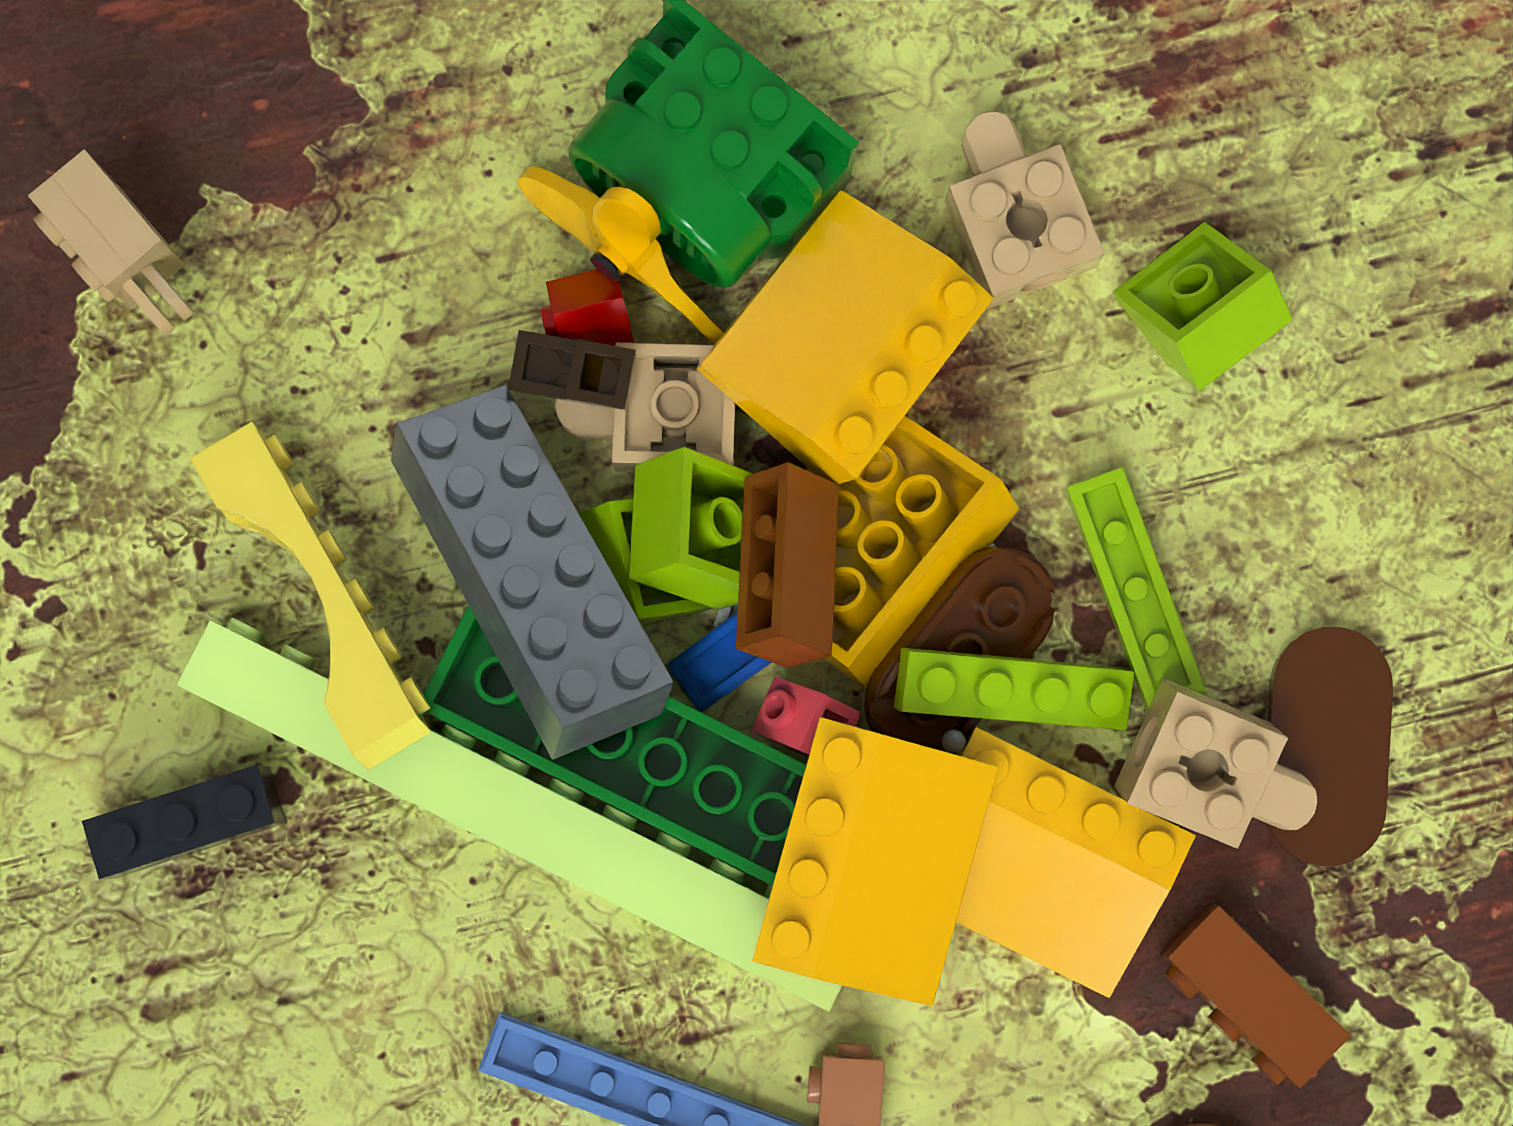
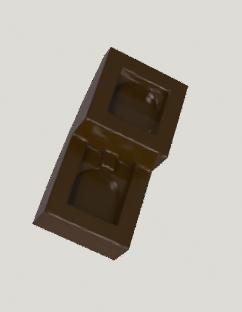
(572, 370)

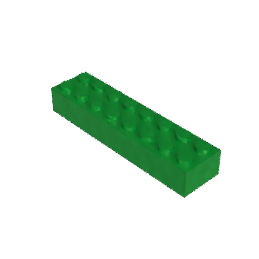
(668, 771)

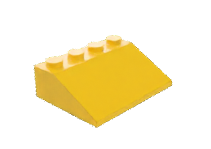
(844, 337)
(902, 536)
(875, 863)
(1066, 867)

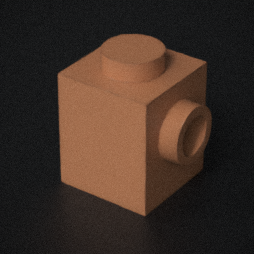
(847, 1086)

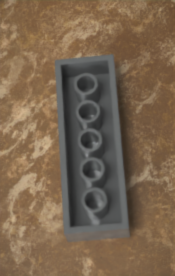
(530, 571)

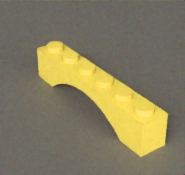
(364, 690)

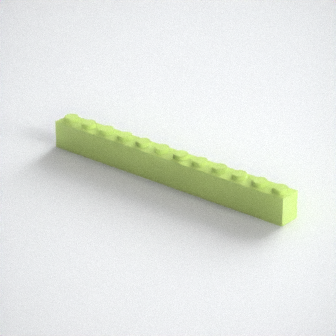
(502, 805)

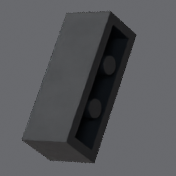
(184, 822)

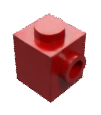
(586, 309)

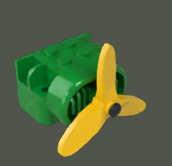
(695, 162)

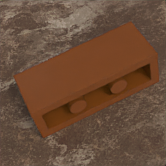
(787, 566)
(1252, 998)

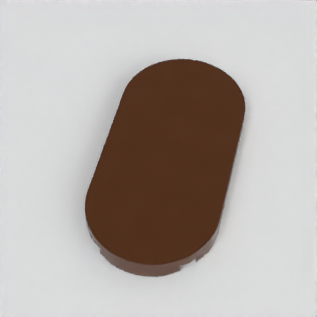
(987, 606)
(1336, 709)

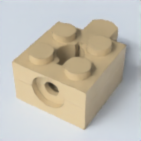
(1019, 213)
(114, 241)
(665, 409)
(1212, 768)

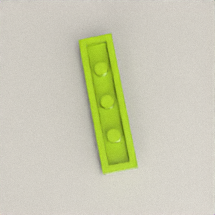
(1132, 584)
(1013, 689)

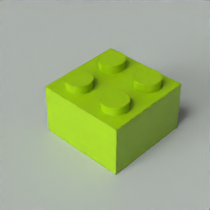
(688, 526)

